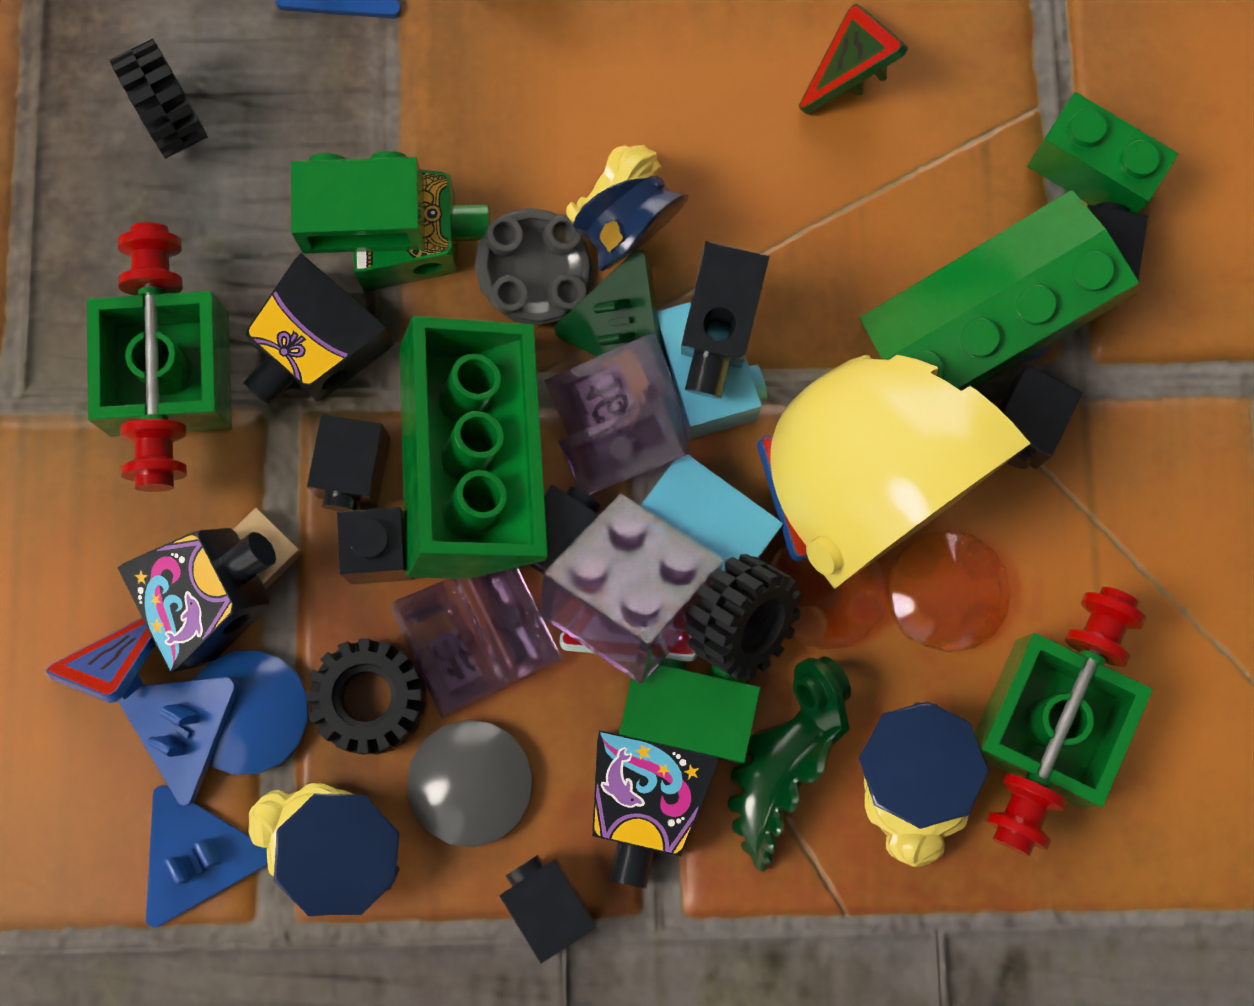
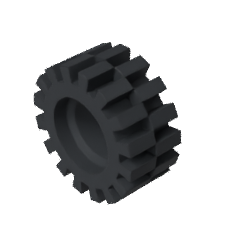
(158, 98)
(743, 616)
(329, 689)

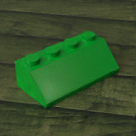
(1007, 296)
(470, 448)

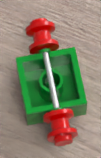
(156, 359)
(1062, 719)

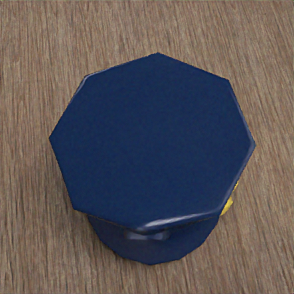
(625, 205)
(921, 779)
(326, 848)

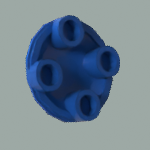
(265, 715)

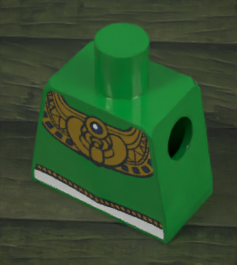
(443, 227)

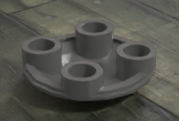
(533, 266)
(469, 783)

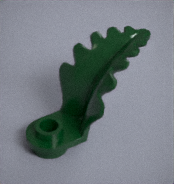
(788, 756)

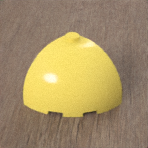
(881, 456)

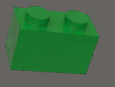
(1102, 156)
(357, 203)
(692, 711)

